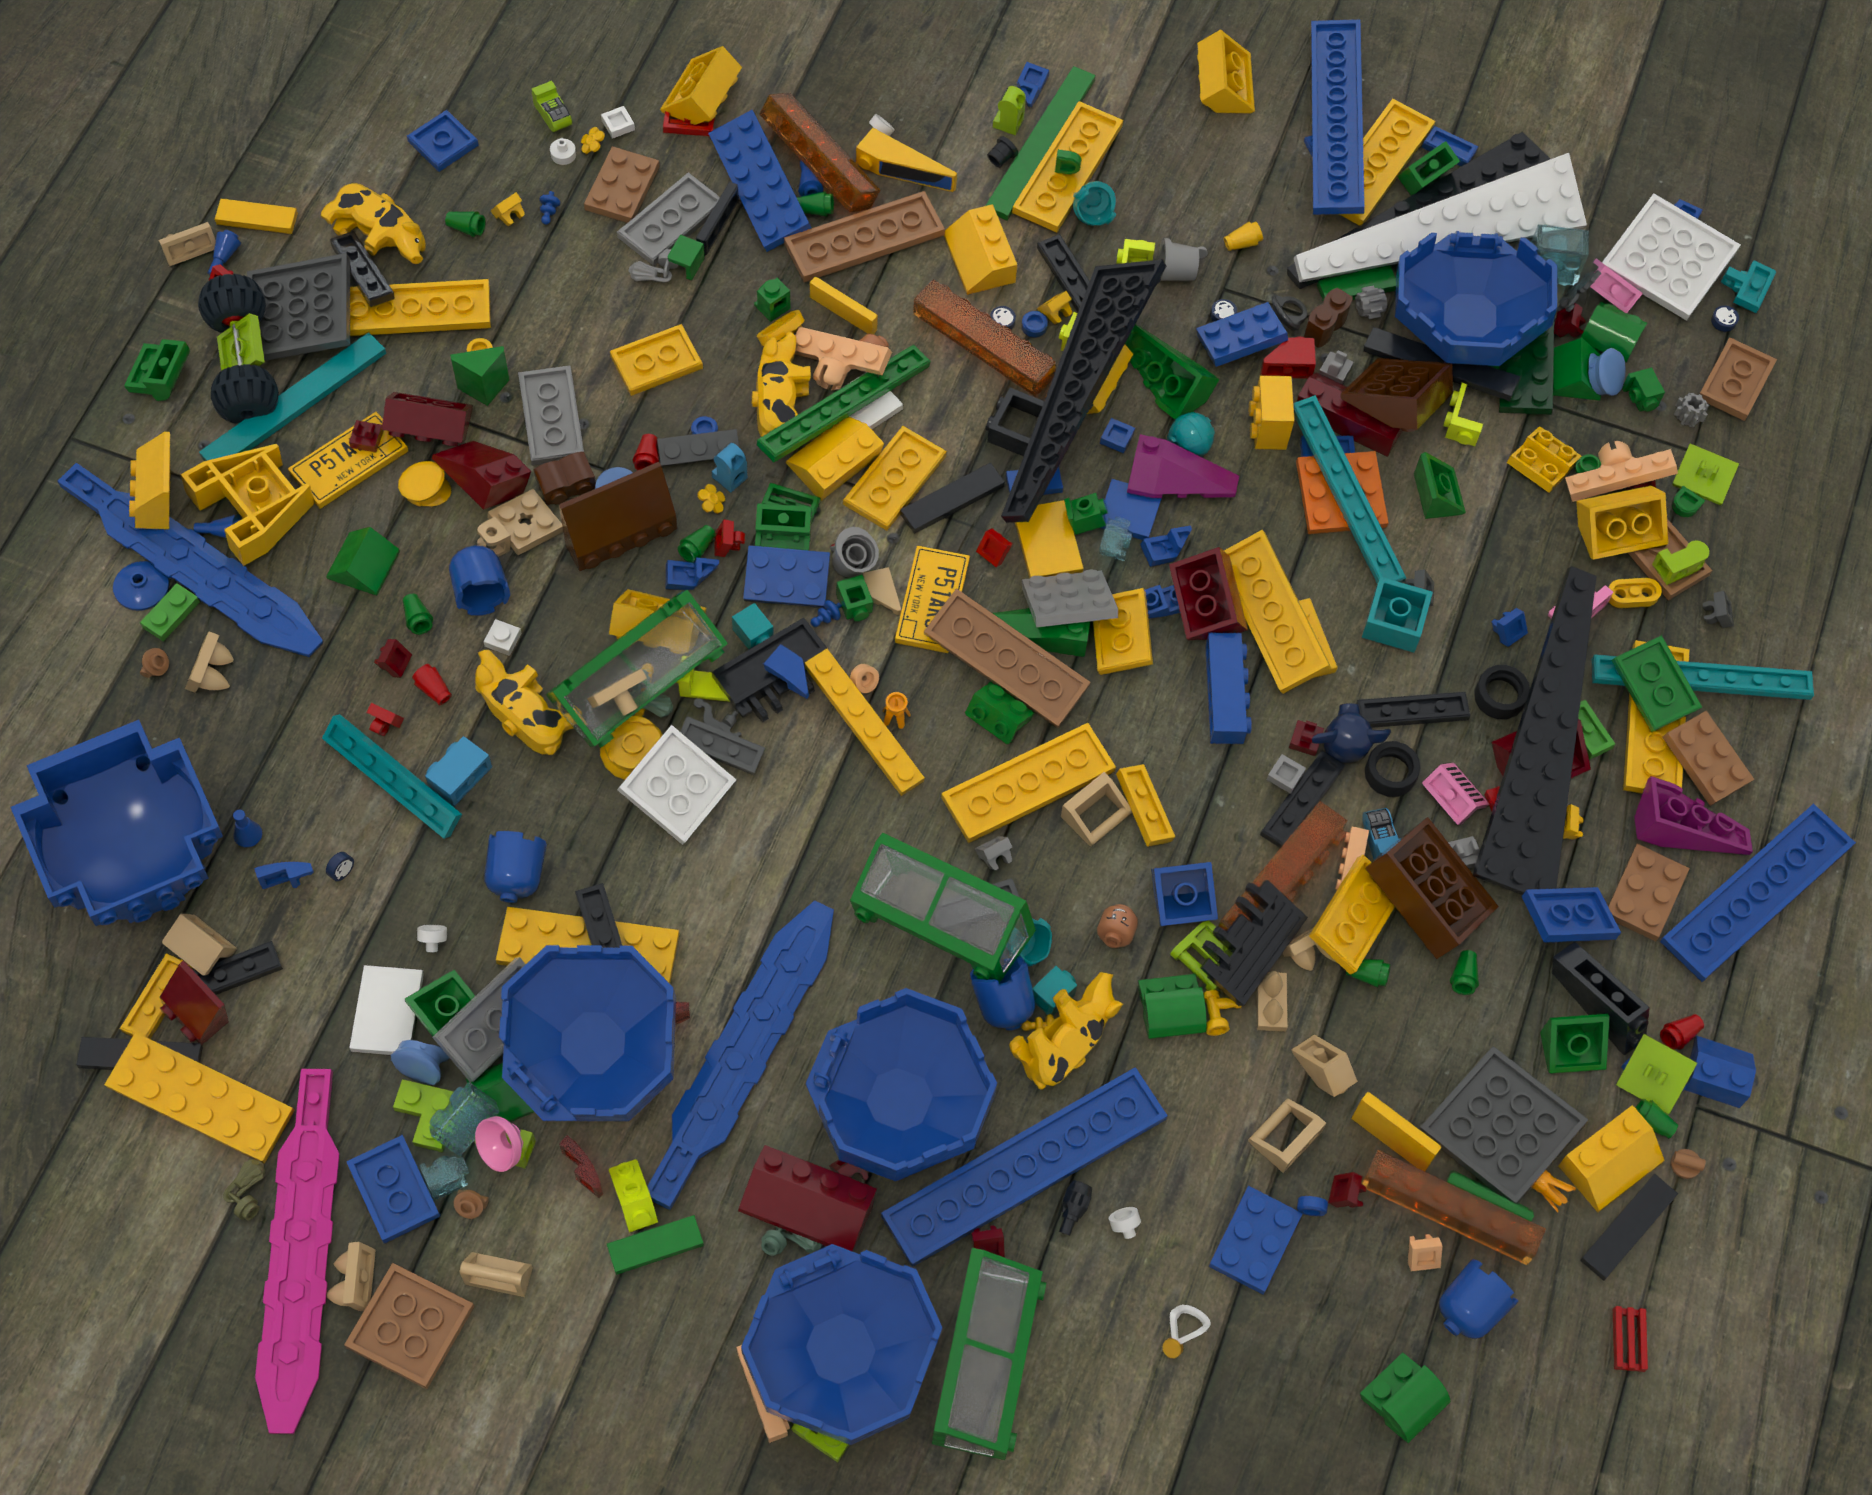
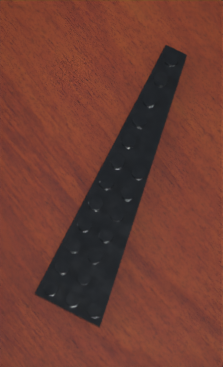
(1503, 160)
(1095, 341)
(1531, 804)

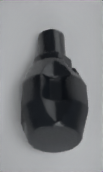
(1074, 1205)

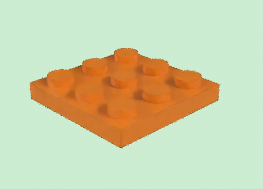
(1319, 504)

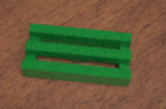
(790, 493)

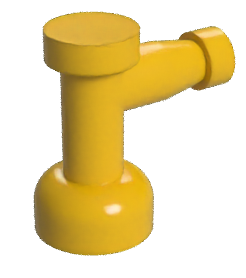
(1217, 1025)

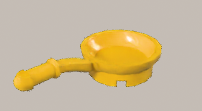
(630, 745)

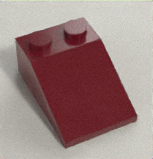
(485, 472)
(193, 1005)

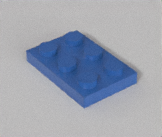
(1242, 334)
(786, 576)
(1571, 914)
(393, 1189)
(1255, 1240)

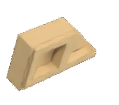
(882, 589)

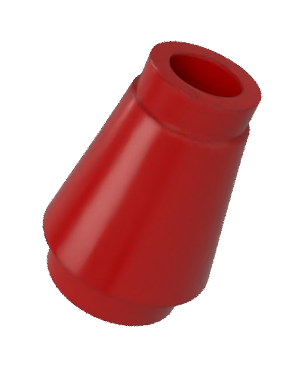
(646, 452)
(432, 684)
(1681, 1032)

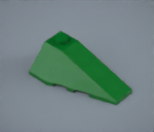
(1171, 376)
(1061, 639)

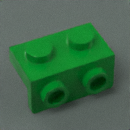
(998, 712)

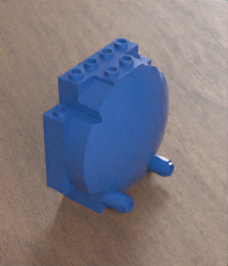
(118, 826)

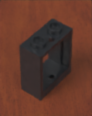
(1004, 437)

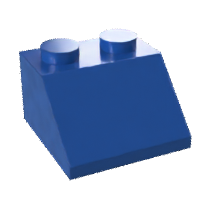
(1184, 893)
(1721, 1072)

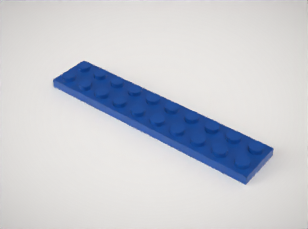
(1337, 117)
(1023, 1166)

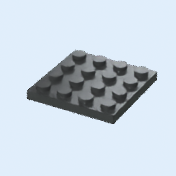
(305, 306)
(1503, 1125)

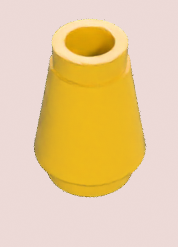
(1244, 236)

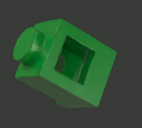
(768, 295)
(1644, 389)
(1086, 513)
(854, 598)

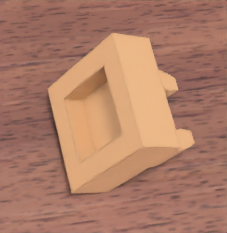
(1424, 1253)

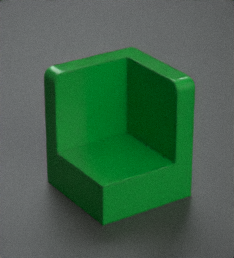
(688, 254)

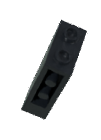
(1602, 993)

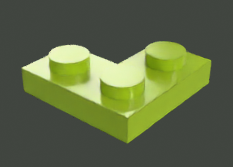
(422, 1102)

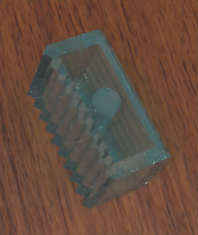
(458, 1121)

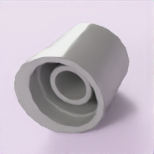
(1181, 260)
(854, 552)

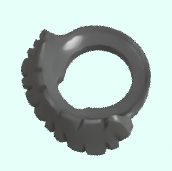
(1290, 321)

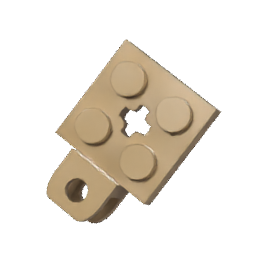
(507, 530)

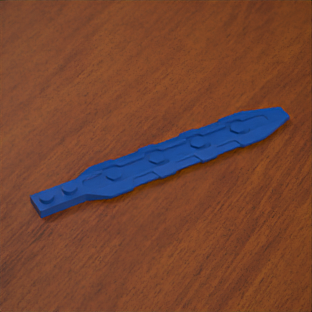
(204, 570)
(741, 1052)

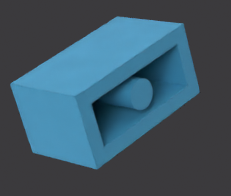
(458, 770)

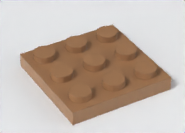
(409, 1325)

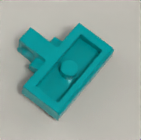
(1749, 285)

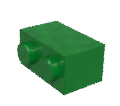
(1428, 168)

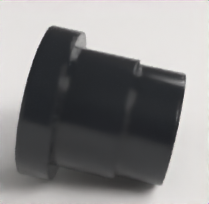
(1002, 152)

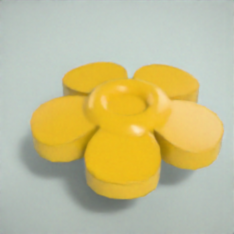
(591, 141)
(711, 499)

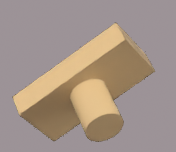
(619, 692)

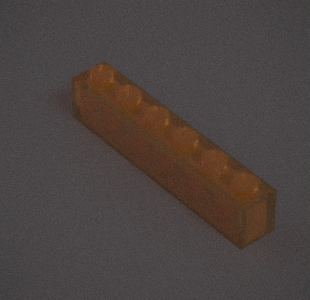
(819, 152)
(984, 337)
(1298, 856)
(1453, 1207)

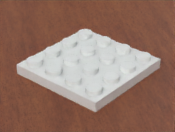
(1671, 256)

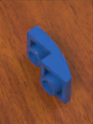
(1161, 601)

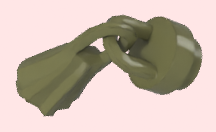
(250, 1173)

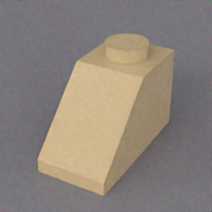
(1325, 1065)

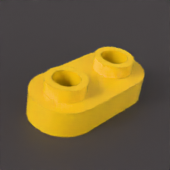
(788, 323)
(1632, 591)

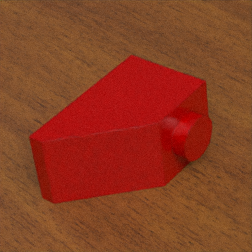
(1291, 358)

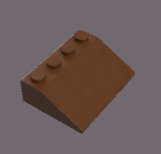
(1401, 391)
(618, 517)
(1432, 888)

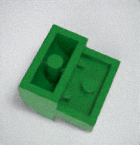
(1613, 329)
(158, 368)
(783, 526)
(1172, 1006)
(1406, 1396)

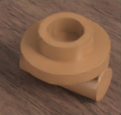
(154, 663)
(1687, 1163)
(470, 1203)

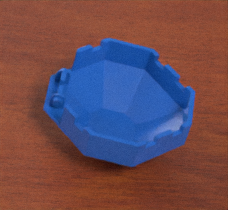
(1475, 296)
(588, 1033)
(902, 1085)
(842, 1343)

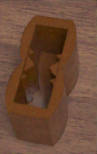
(1328, 317)
(565, 478)

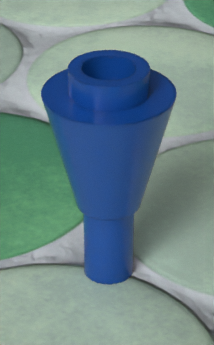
(809, 182)
(225, 246)
(217, 526)
(246, 832)

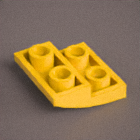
(1544, 459)

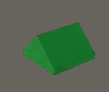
(1572, 370)
(481, 373)
(1438, 488)
(364, 561)
(440, 1001)
(1576, 1043)
(510, 1104)

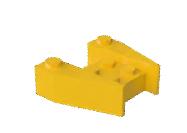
(256, 491)

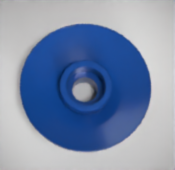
(143, 594)

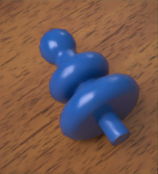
(549, 203)
(825, 614)

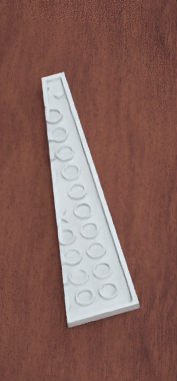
(1505, 206)

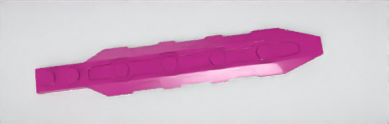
(298, 1259)

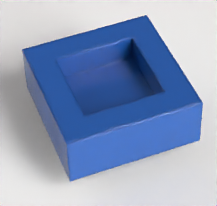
(1117, 435)

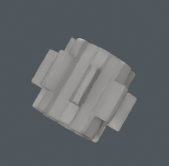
(1371, 302)
(1691, 409)

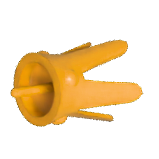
(896, 705)
(1545, 1186)

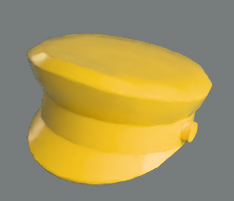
(424, 484)

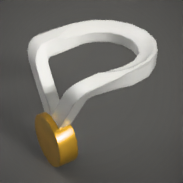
(1173, 1346)

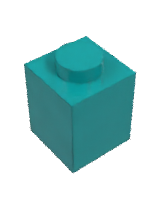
(752, 626)
(1050, 986)

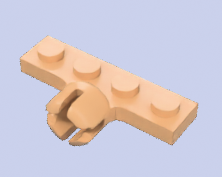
(839, 355)
(1620, 471)

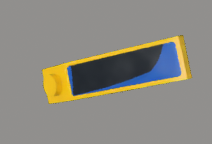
(896, 160)

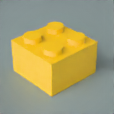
(1272, 412)

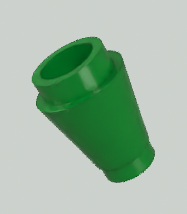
(817, 203)
(467, 222)
(696, 543)
(416, 615)
(1372, 972)
(1465, 973)
(1657, 1118)

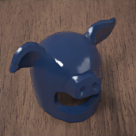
(1349, 735)

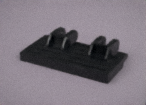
(746, 679)
(1252, 943)

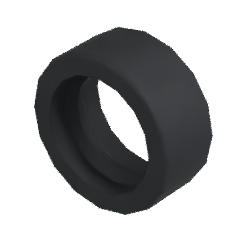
(1513, 677)
(1397, 750)

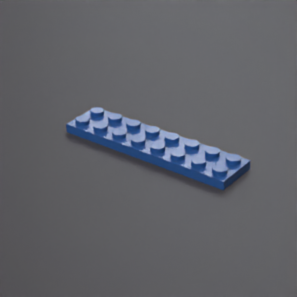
(1757, 892)

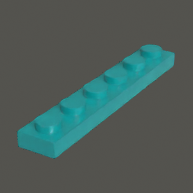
(392, 776)

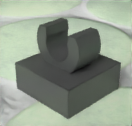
(1424, 581)
(1722, 610)

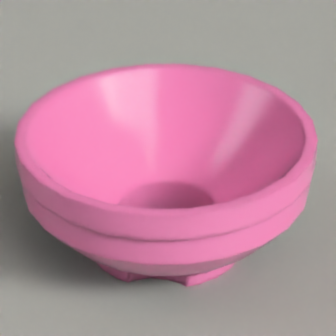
(494, 1146)

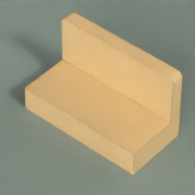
(197, 943)

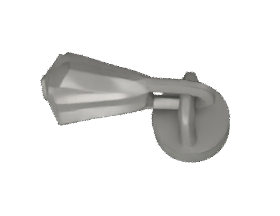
(642, 271)

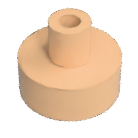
(865, 677)

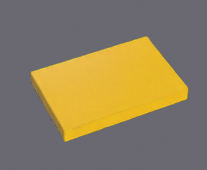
(656, 359)
(1049, 542)
(1125, 640)
(1396, 1132)

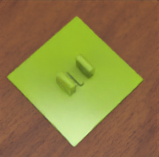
(1705, 474)
(1656, 1073)

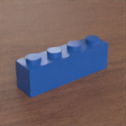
(1226, 688)

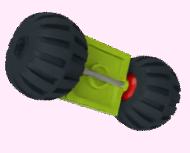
(236, 308)

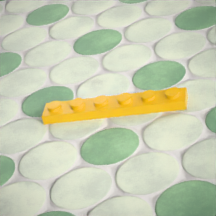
(864, 722)

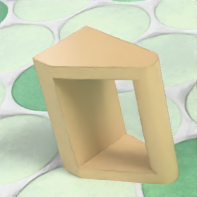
(1085, 799)
(1285, 1159)
(496, 1274)

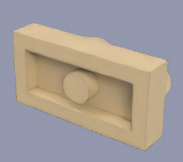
(188, 244)
(204, 675)
(1303, 952)
(1272, 1002)
(358, 1270)

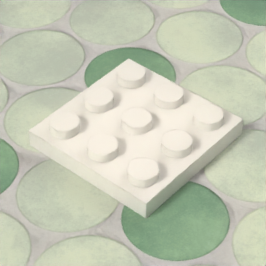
(676, 784)

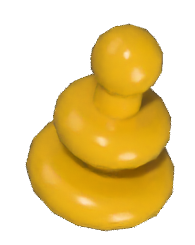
(1026, 1026)

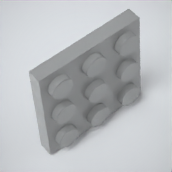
(1069, 598)

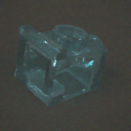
(1116, 538)
(445, 1175)

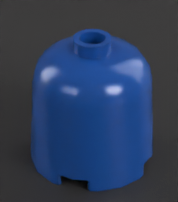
(478, 580)
(513, 865)
(1007, 1002)
(1475, 1302)

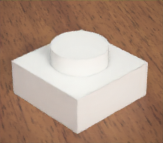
(618, 122)
(502, 637)

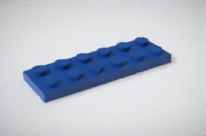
(760, 180)

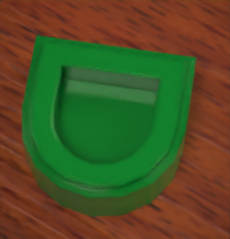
(1067, 162)
(1686, 503)

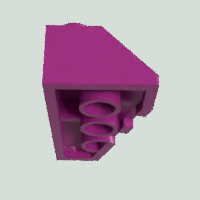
(1170, 469)
(1676, 821)

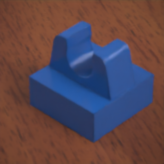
(1510, 627)

